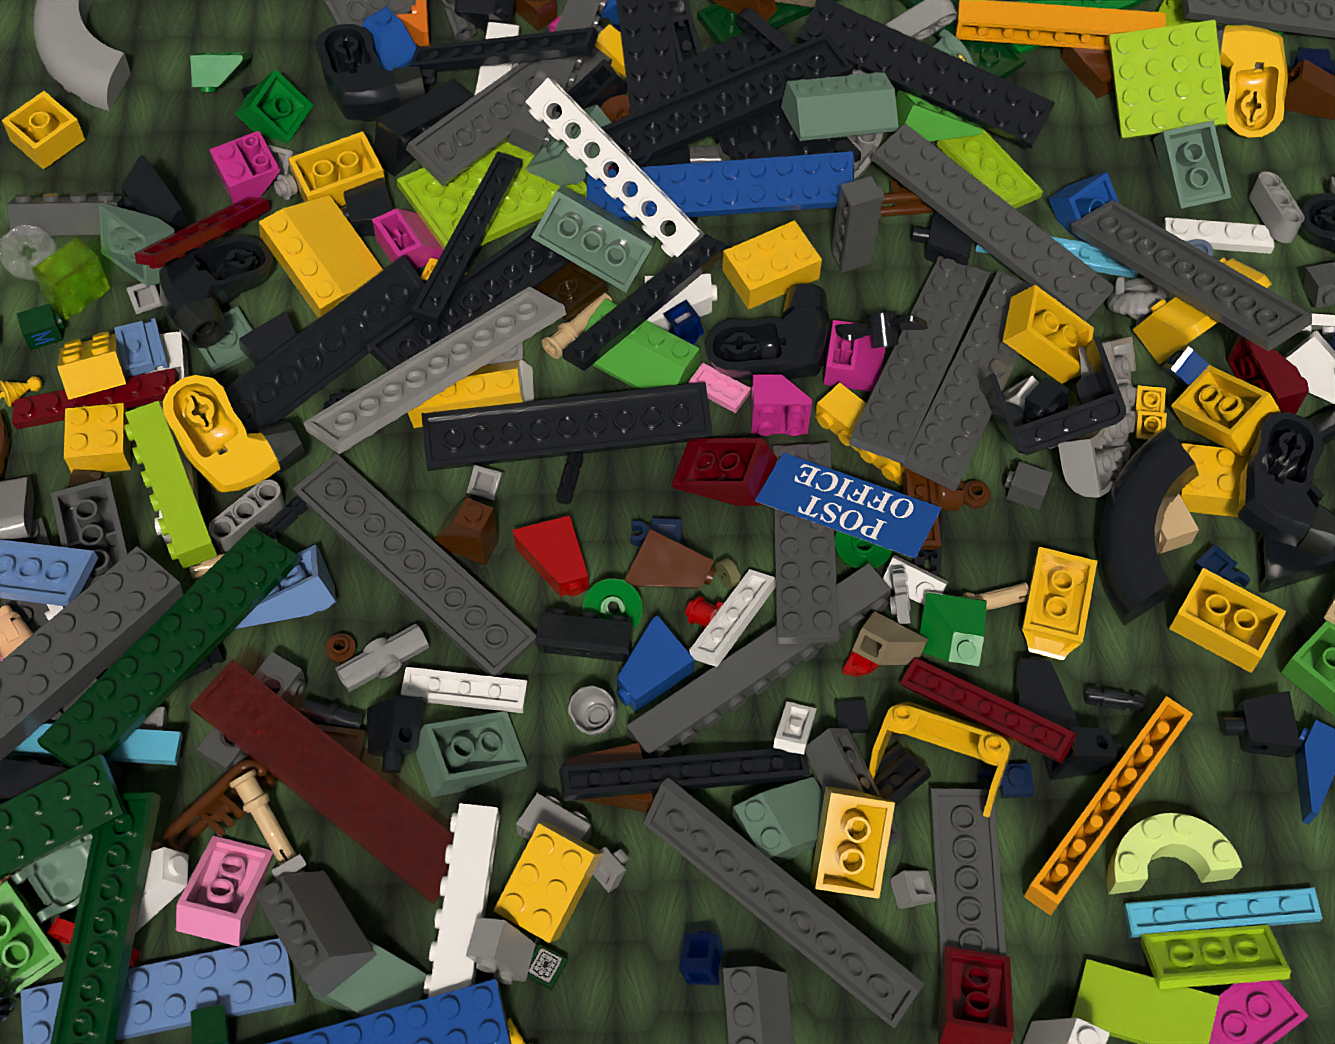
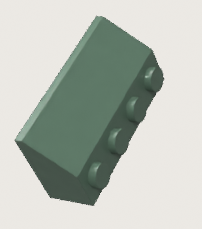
(840, 106)
(593, 238)

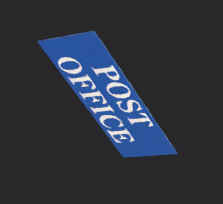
(849, 505)

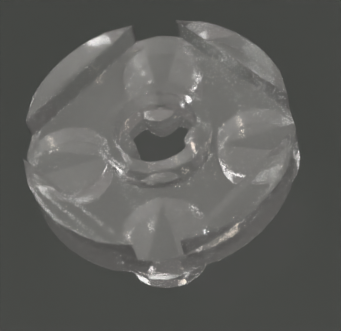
(14, 243)

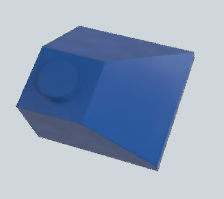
(390, 39)
(1081, 199)

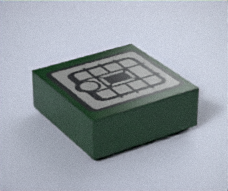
(546, 967)

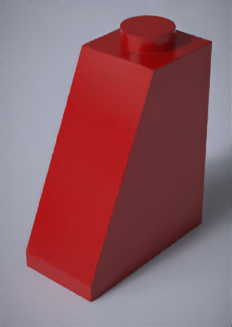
(554, 554)

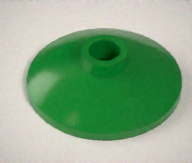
(848, 551)
(614, 590)

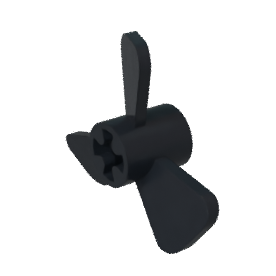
(881, 327)

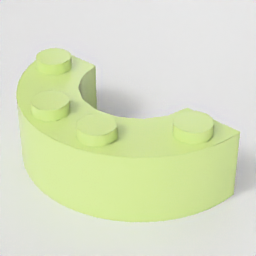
(1171, 836)

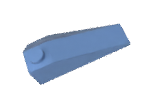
(299, 594)

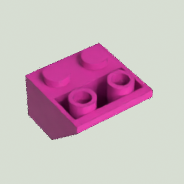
(245, 166)
(405, 234)
(853, 362)
(778, 407)

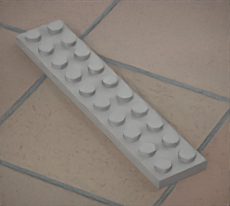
(433, 369)

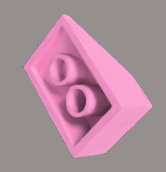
(223, 891)

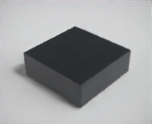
(852, 716)

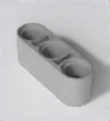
(925, 18)
(1276, 207)
(252, 503)
(16, 508)

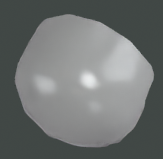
(592, 710)

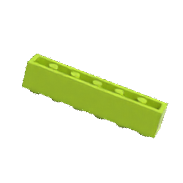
(170, 484)

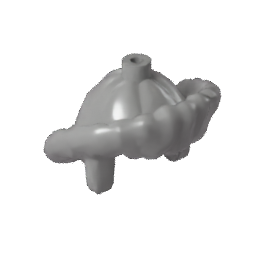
(1136, 297)

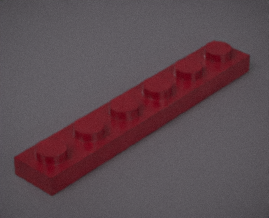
(197, 234)
(51, 406)
(989, 710)

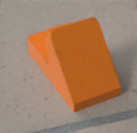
(417, 23)

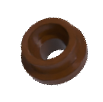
(976, 501)
(343, 655)

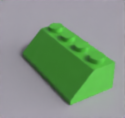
(647, 355)

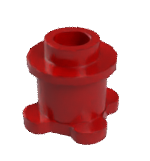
(701, 611)

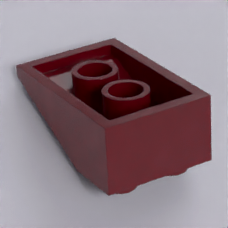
(1268, 372)
(725, 469)
(975, 998)

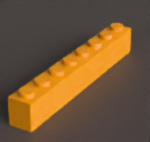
(1048, 23)
(1107, 806)

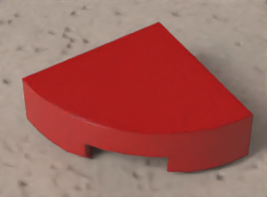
(858, 665)

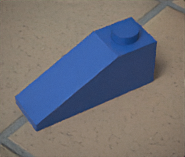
(1315, 767)

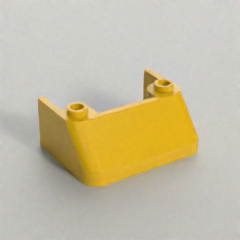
(1179, 323)
(948, 733)

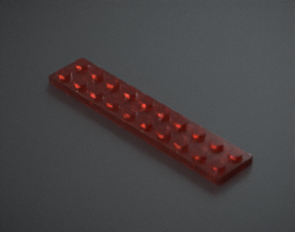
(327, 778)

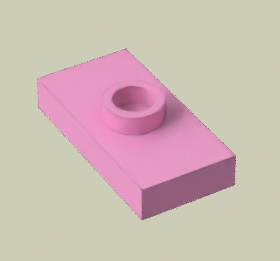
(721, 388)

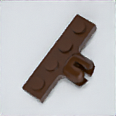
(933, 493)

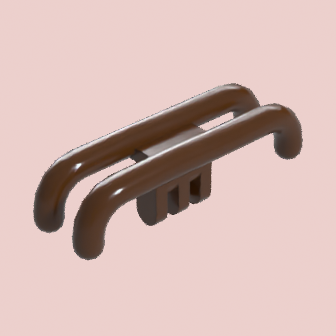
(904, 202)
(213, 807)

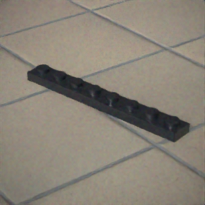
(506, 49)
(466, 238)
(643, 303)
(688, 772)

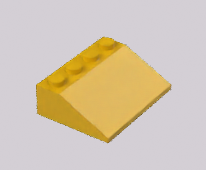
(319, 251)

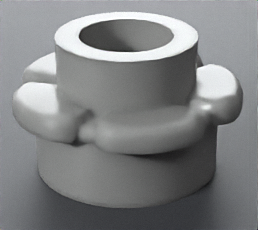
(285, 186)

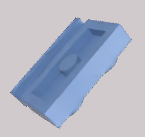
(140, 347)

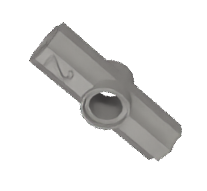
(382, 657)

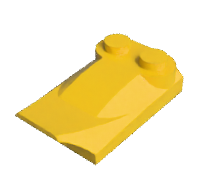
(1058, 603)

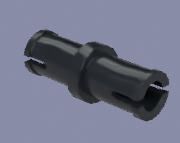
(331, 714)

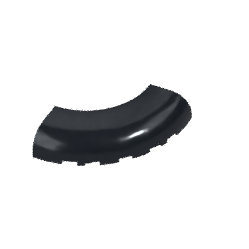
(1134, 523)

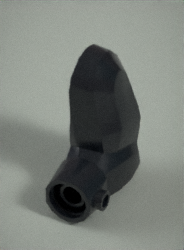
(775, 345)

